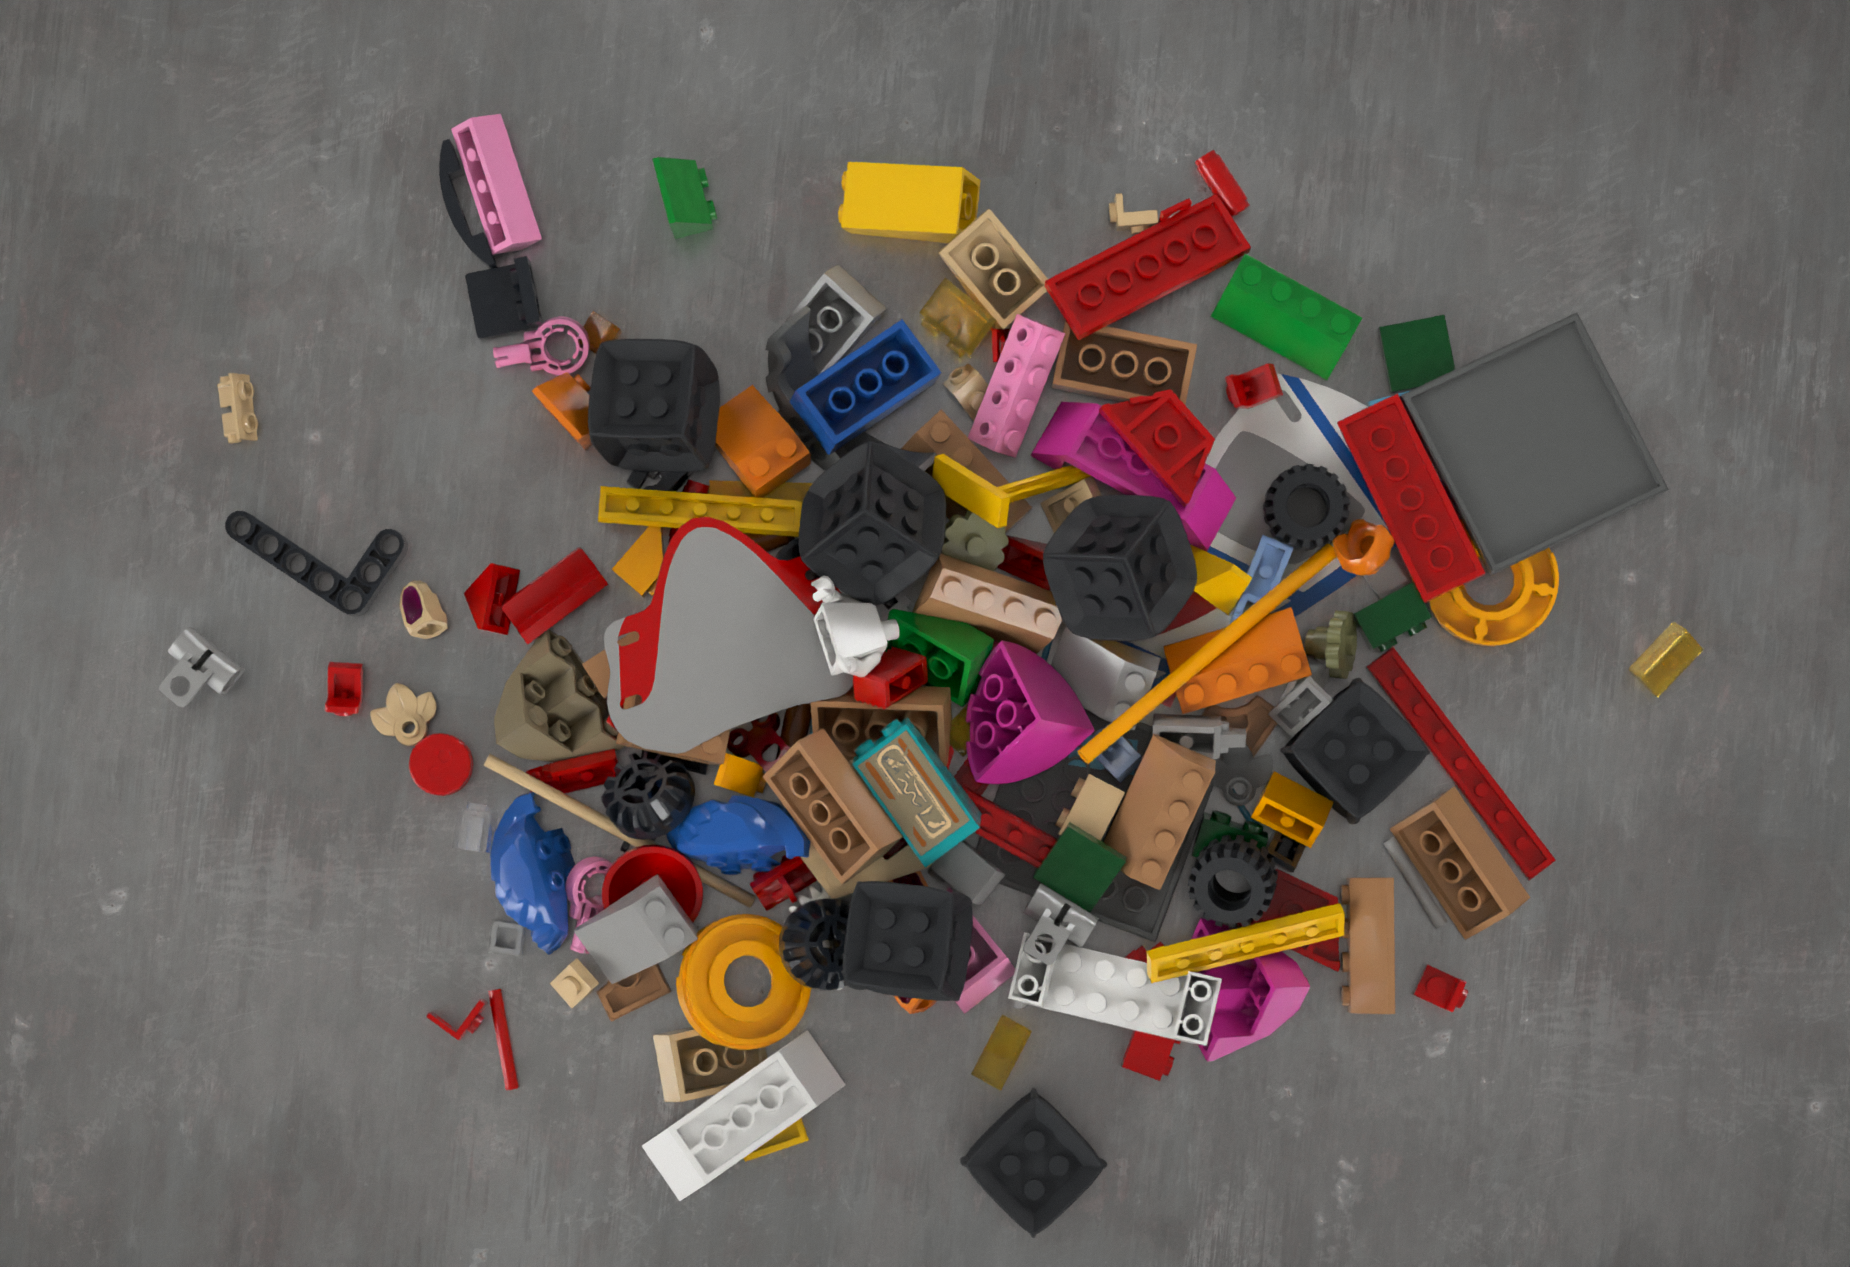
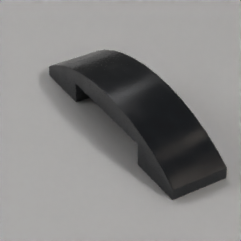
(448, 170)

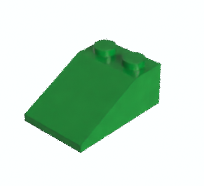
(684, 196)
(950, 647)

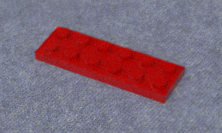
(1147, 266)
(1411, 498)

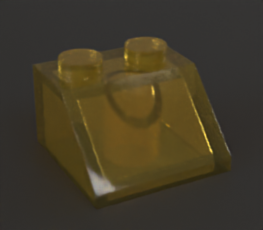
(957, 320)

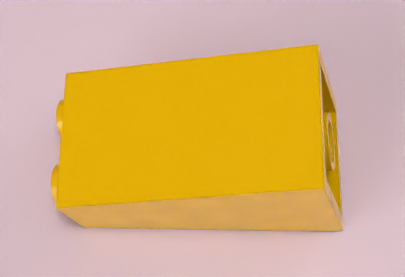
(908, 201)

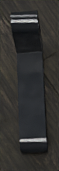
(316, 568)

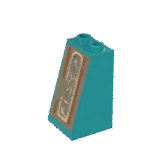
(916, 791)

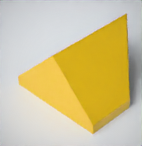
(1219, 580)

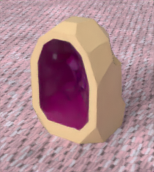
(422, 611)

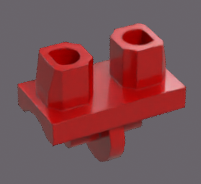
(782, 882)

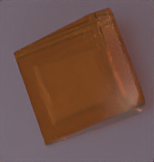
(599, 331)

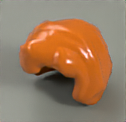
(1363, 547)

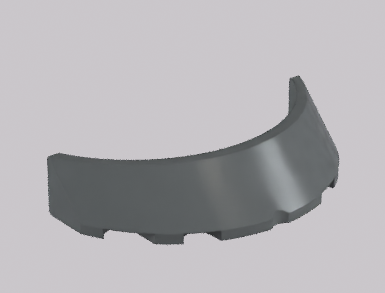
(791, 368)

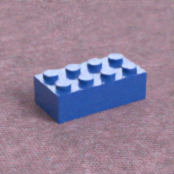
(865, 387)

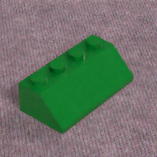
(1286, 317)

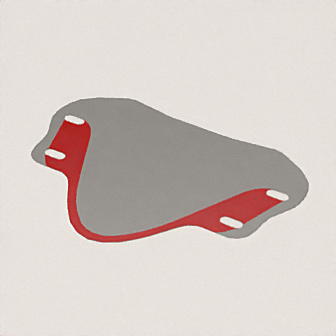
(718, 642)

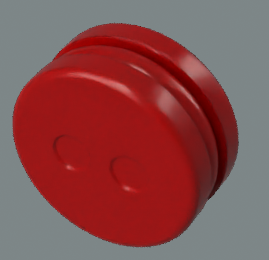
(441, 764)

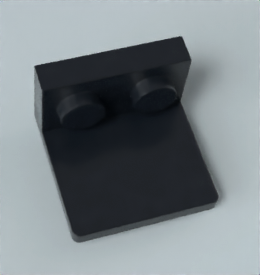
(504, 299)

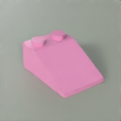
(986, 968)

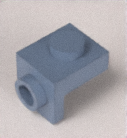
(1119, 758)

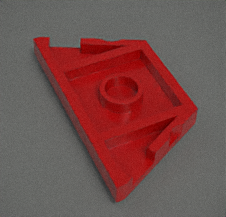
(1164, 438)
(1295, 897)

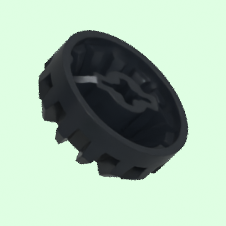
(649, 801)
(798, 947)

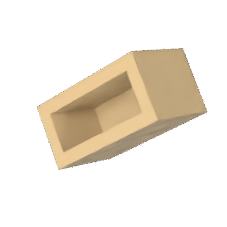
(1093, 806)

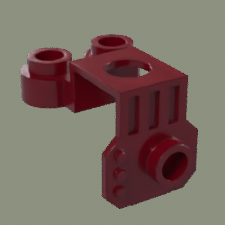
(758, 740)

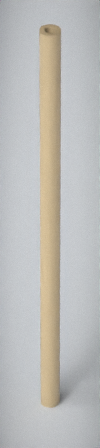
(605, 823)

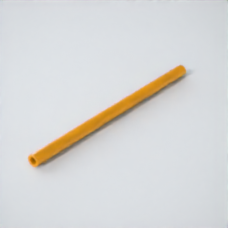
(1207, 654)

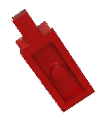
(578, 772)

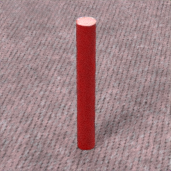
(503, 1039)

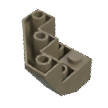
(552, 706)

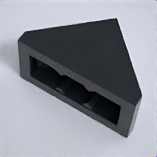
(1284, 851)

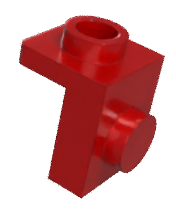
(1253, 387)
(344, 688)

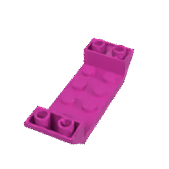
(1091, 444)

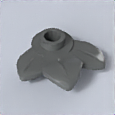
(1241, 767)

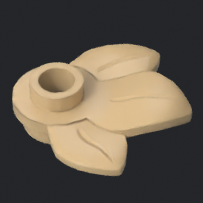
(402, 710)

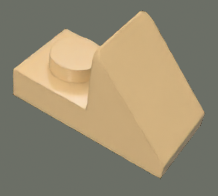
(1063, 503)

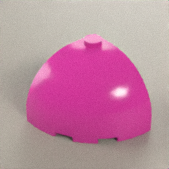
(1021, 717)

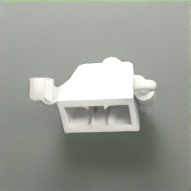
(850, 630)

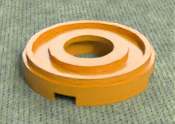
(1511, 620)
(703, 989)

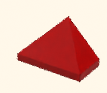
(1025, 560)
(487, 594)

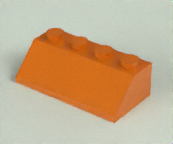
(1257, 661)

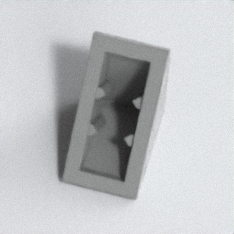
(1300, 706)

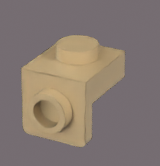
(1134, 221)
(967, 388)
(574, 983)

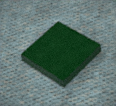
(1416, 352)
(1079, 867)

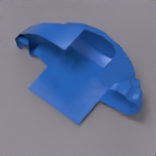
(739, 834)
(532, 873)

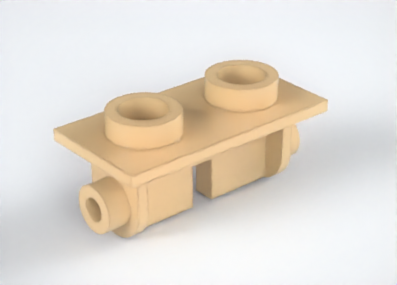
(237, 392)

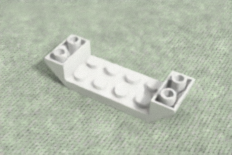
(1116, 992)
(743, 1115)

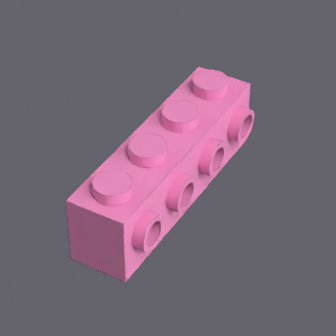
(499, 186)
(1018, 387)

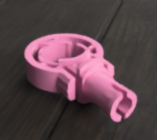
(524, 351)
(581, 907)

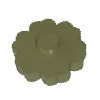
(974, 541)
(1334, 644)

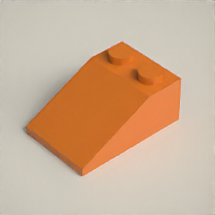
(569, 403)
(759, 443)

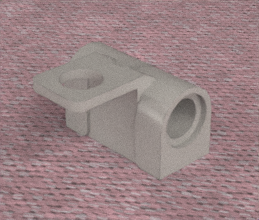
(201, 664)
(1058, 919)

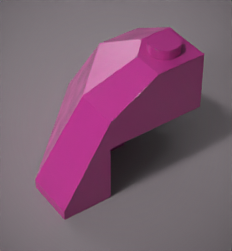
(1252, 998)

